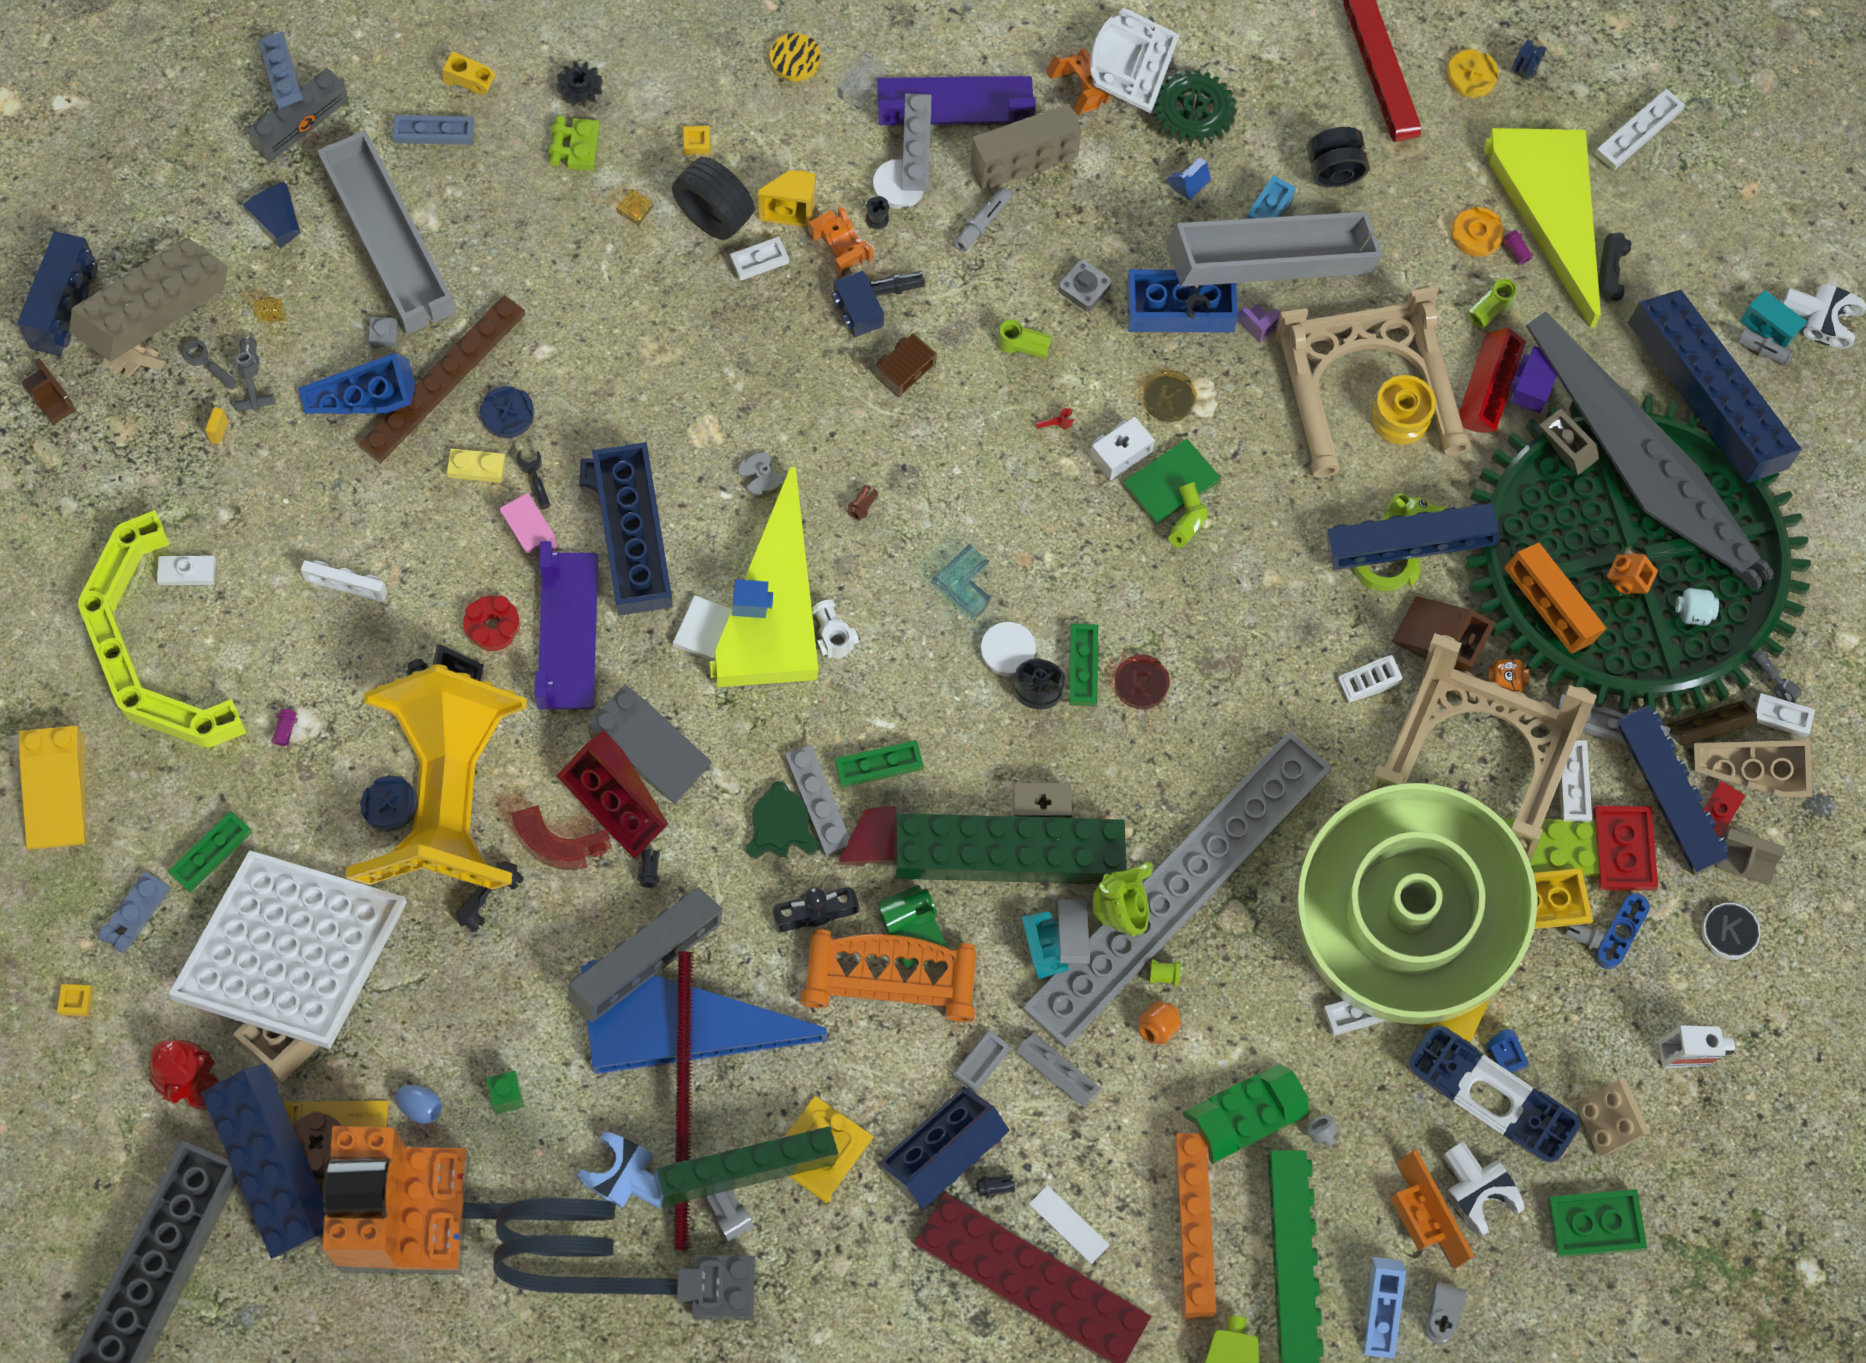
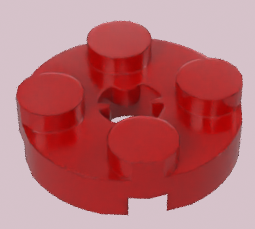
(479, 613)

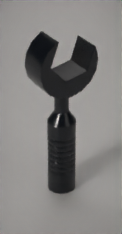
(1196, 299)
(537, 483)

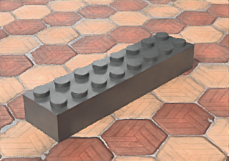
(159, 1259)

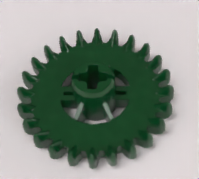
(1204, 123)

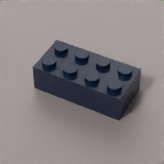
(55, 291)

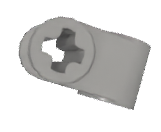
(1445, 1307)

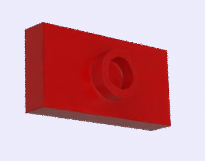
(1723, 806)

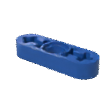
(1606, 944)

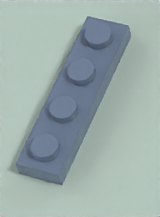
(280, 69)

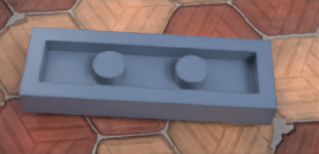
(433, 129)

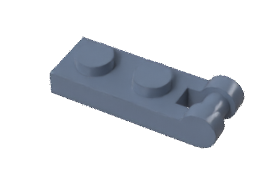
(134, 912)

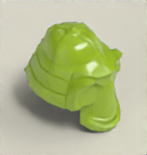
(1122, 900)

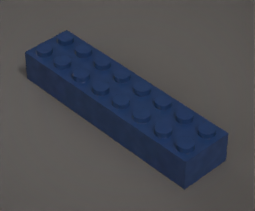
(1714, 386)

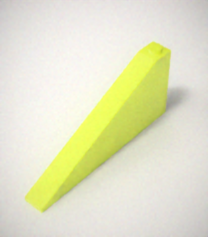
(1551, 190)
(784, 642)

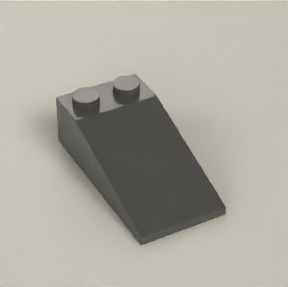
(651, 744)

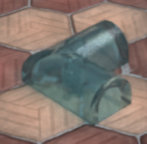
(957, 582)

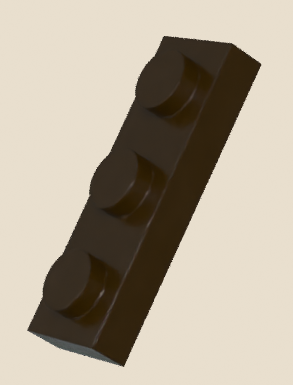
(1712, 723)

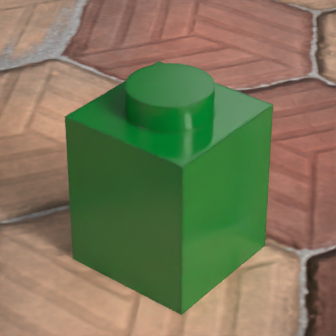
(505, 1092)

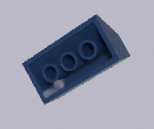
(944, 1147)

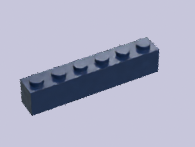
(1412, 536)
(1672, 790)

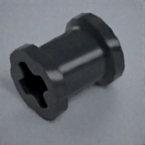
(877, 212)

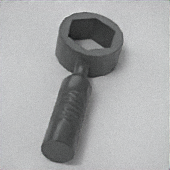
(212, 367)
(1785, 688)

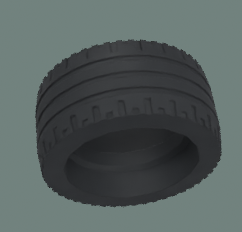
(713, 198)

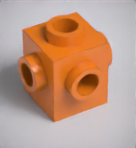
(1632, 573)

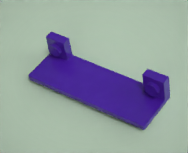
(959, 99)
(567, 629)

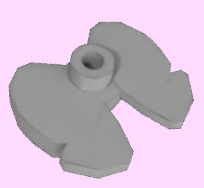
(766, 480)

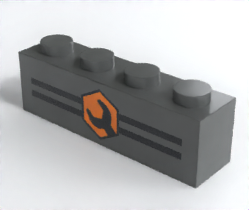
(290, 123)

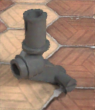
(247, 366)

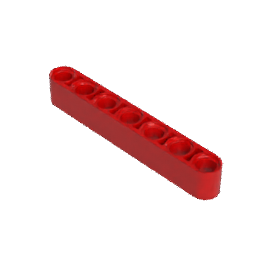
(1383, 69)

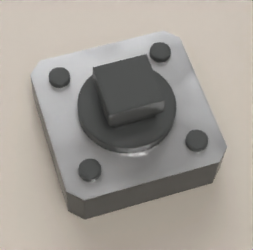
(1085, 285)

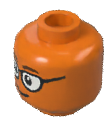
(1510, 674)

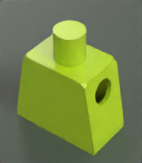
(1233, 1344)

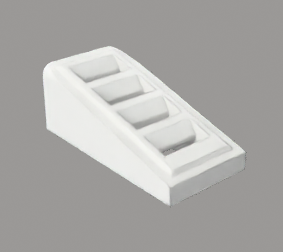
(1377, 666)

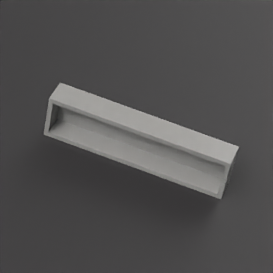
(386, 232)
(1273, 248)

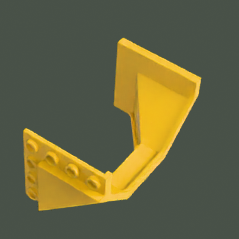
(448, 726)

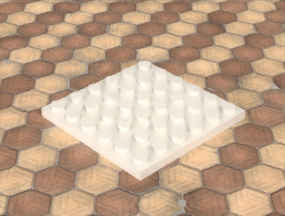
(288, 949)

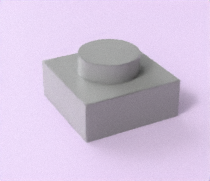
(383, 332)

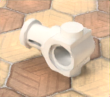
(831, 629)

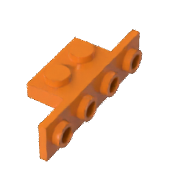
(1427, 1214)

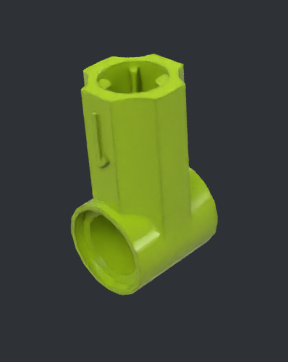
(1492, 304)
(1025, 340)

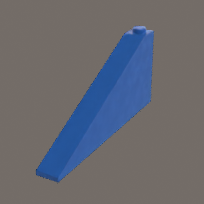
(644, 1028)

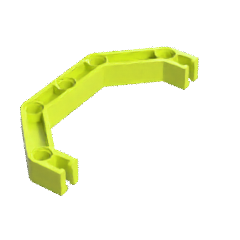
(106, 588)

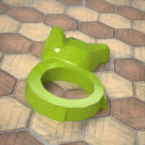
(1401, 506)

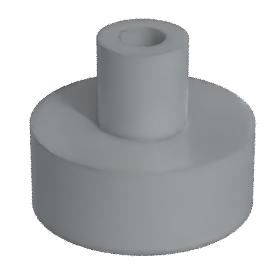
(1323, 1130)

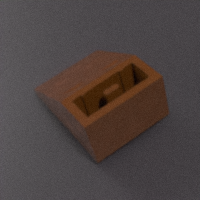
(1431, 617)

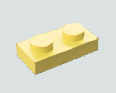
(476, 465)

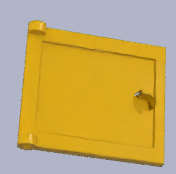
(850, 1144)

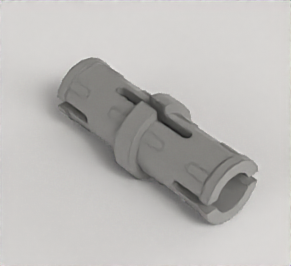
(1782, 356)

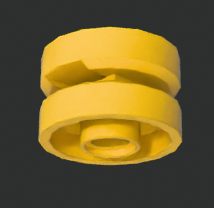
(1403, 409)

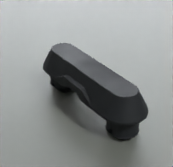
(1614, 247)
(468, 914)

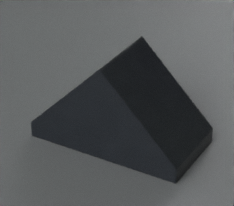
(457, 662)

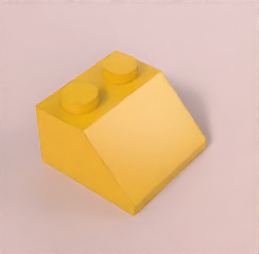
(789, 199)

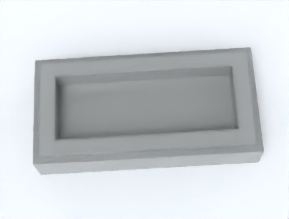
(982, 1061)

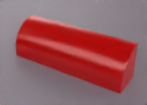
(1491, 380)

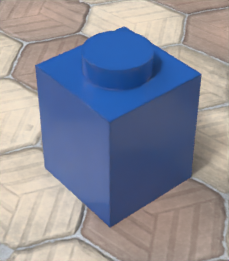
(751, 598)

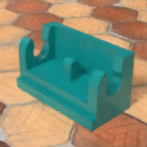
(1773, 319)
(1044, 944)

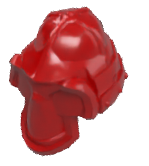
(181, 1071)

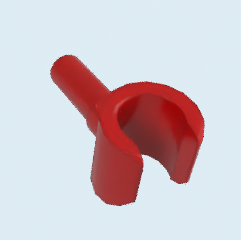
(1061, 421)

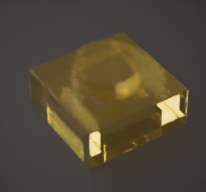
(635, 207)
(270, 310)

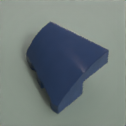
(274, 213)

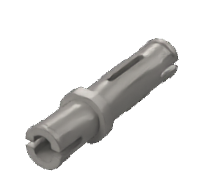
(976, 227)

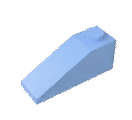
(1384, 1306)

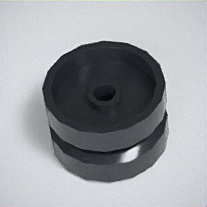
(1338, 157)

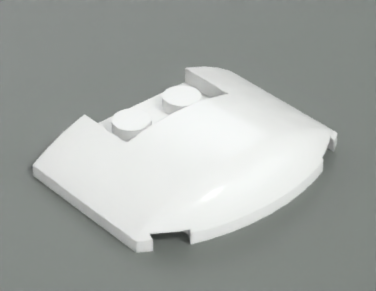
(1132, 58)

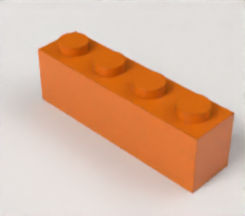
(1555, 598)

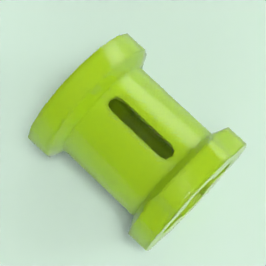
(1164, 972)

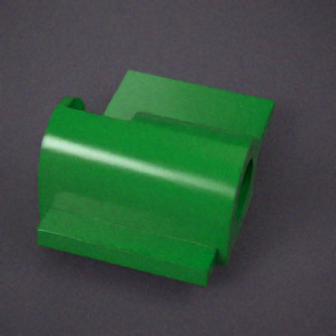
(911, 915)

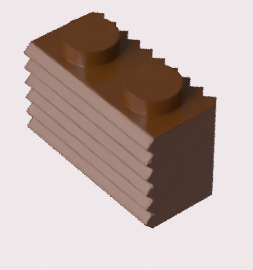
(905, 364)

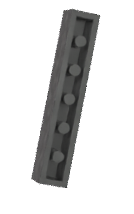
(644, 954)

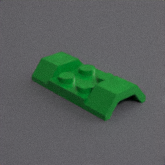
(1249, 1111)

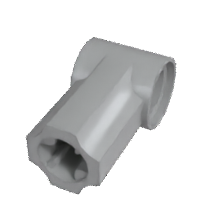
(730, 1215)

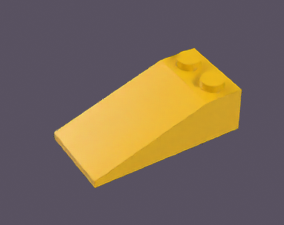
(53, 786)

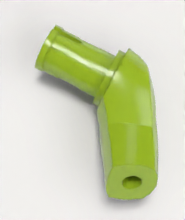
(1192, 519)

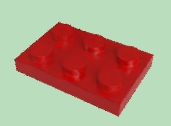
(1626, 848)

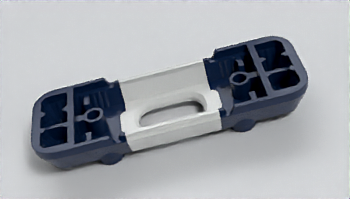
(1533, 1119)

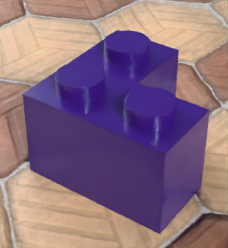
(1533, 381)

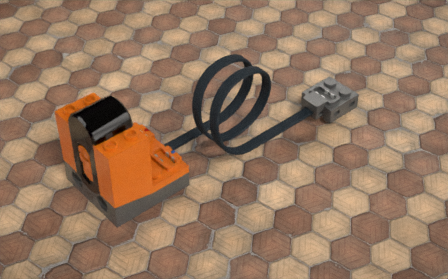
(408, 1211)

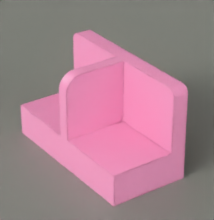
(527, 523)

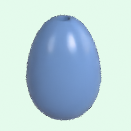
(418, 1103)

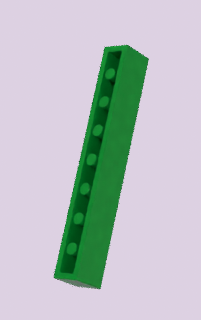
(1294, 1257)

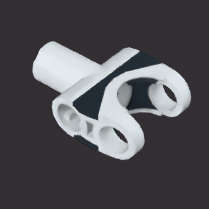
(1823, 314)
(1477, 1186)

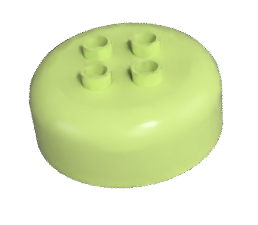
(1416, 903)

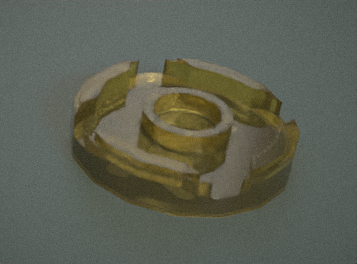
(1169, 396)

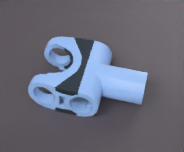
(626, 1176)

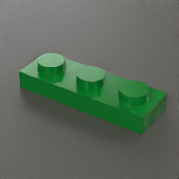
(1083, 665)
(878, 763)
(210, 851)

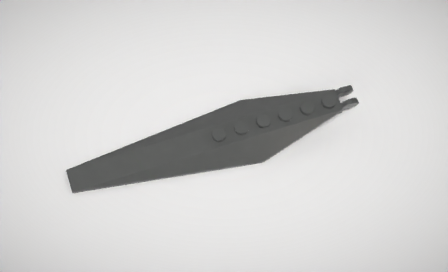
(1648, 460)

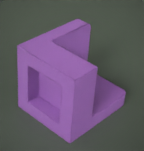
(1259, 322)

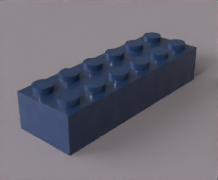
(632, 528)
(267, 1159)

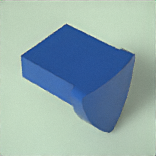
(1191, 180)
(1507, 1051)

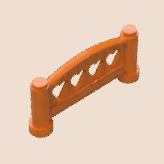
(951, 991)

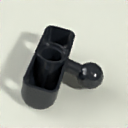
(815, 908)

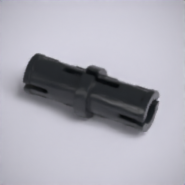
(898, 283)

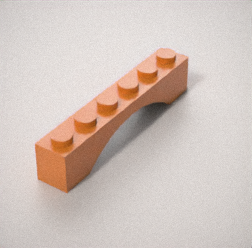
(1195, 1226)

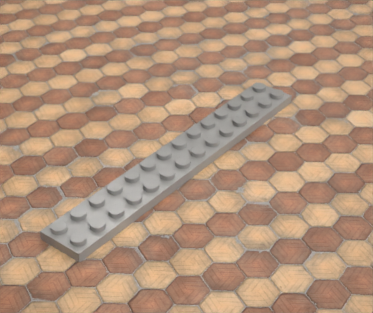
(1181, 887)

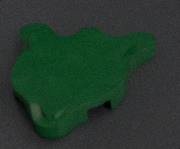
(780, 821)

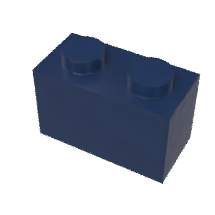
(858, 303)

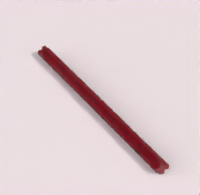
(682, 1094)

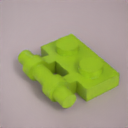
(583, 143)

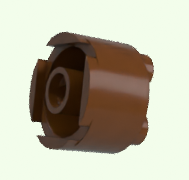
(312, 1130)

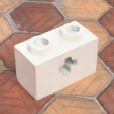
(1116, 460)

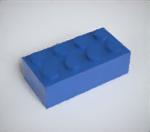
(1159, 304)

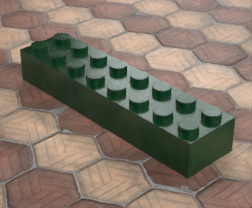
(1007, 848)

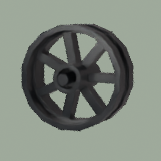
(1035, 691)

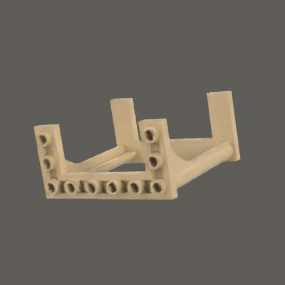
(1440, 677)

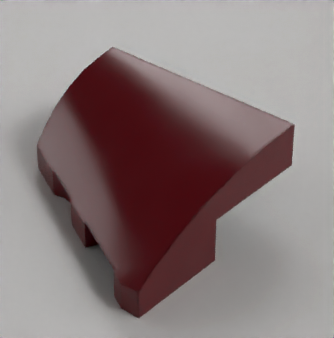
(871, 838)

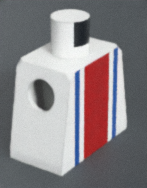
(1694, 1046)

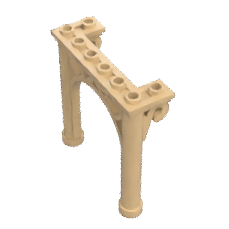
(1415, 317)

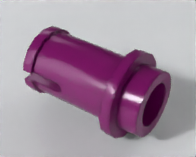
(1517, 247)
(284, 727)

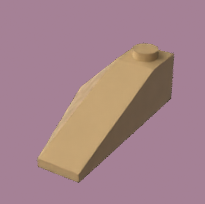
(1767, 766)

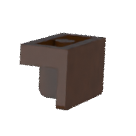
(48, 394)

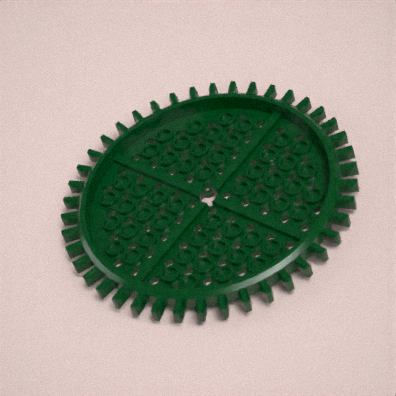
(1749, 623)

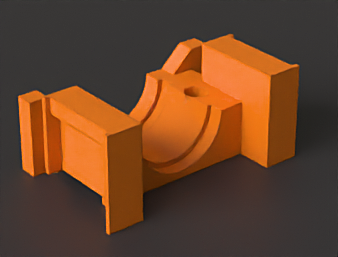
(1091, 96)
(841, 239)

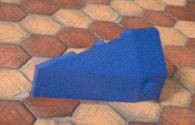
(366, 389)

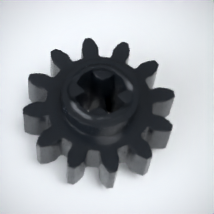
(579, 84)

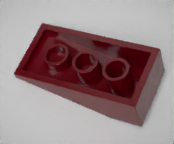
(614, 793)

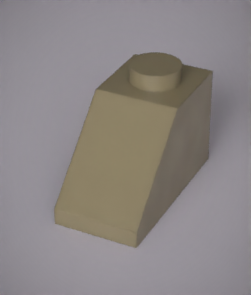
(1570, 441)

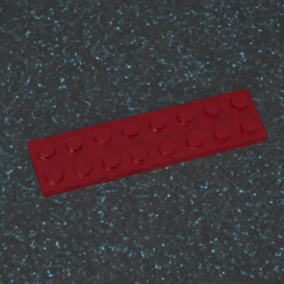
(1032, 1280)

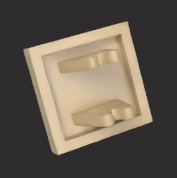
(131, 360)
(1612, 1117)

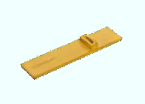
(346, 1112)

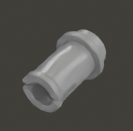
(1587, 935)

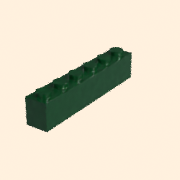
(745, 1166)

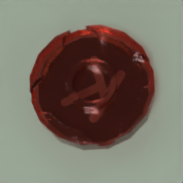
(1141, 682)

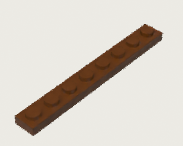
(443, 378)

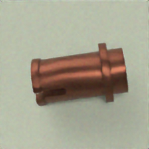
(861, 504)

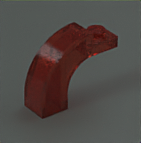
(554, 850)

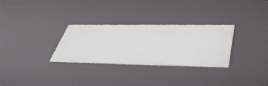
(1069, 1224)

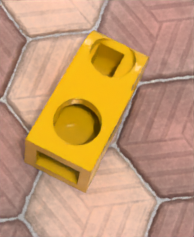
(467, 73)

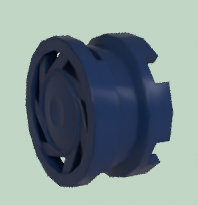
(1528, 59)

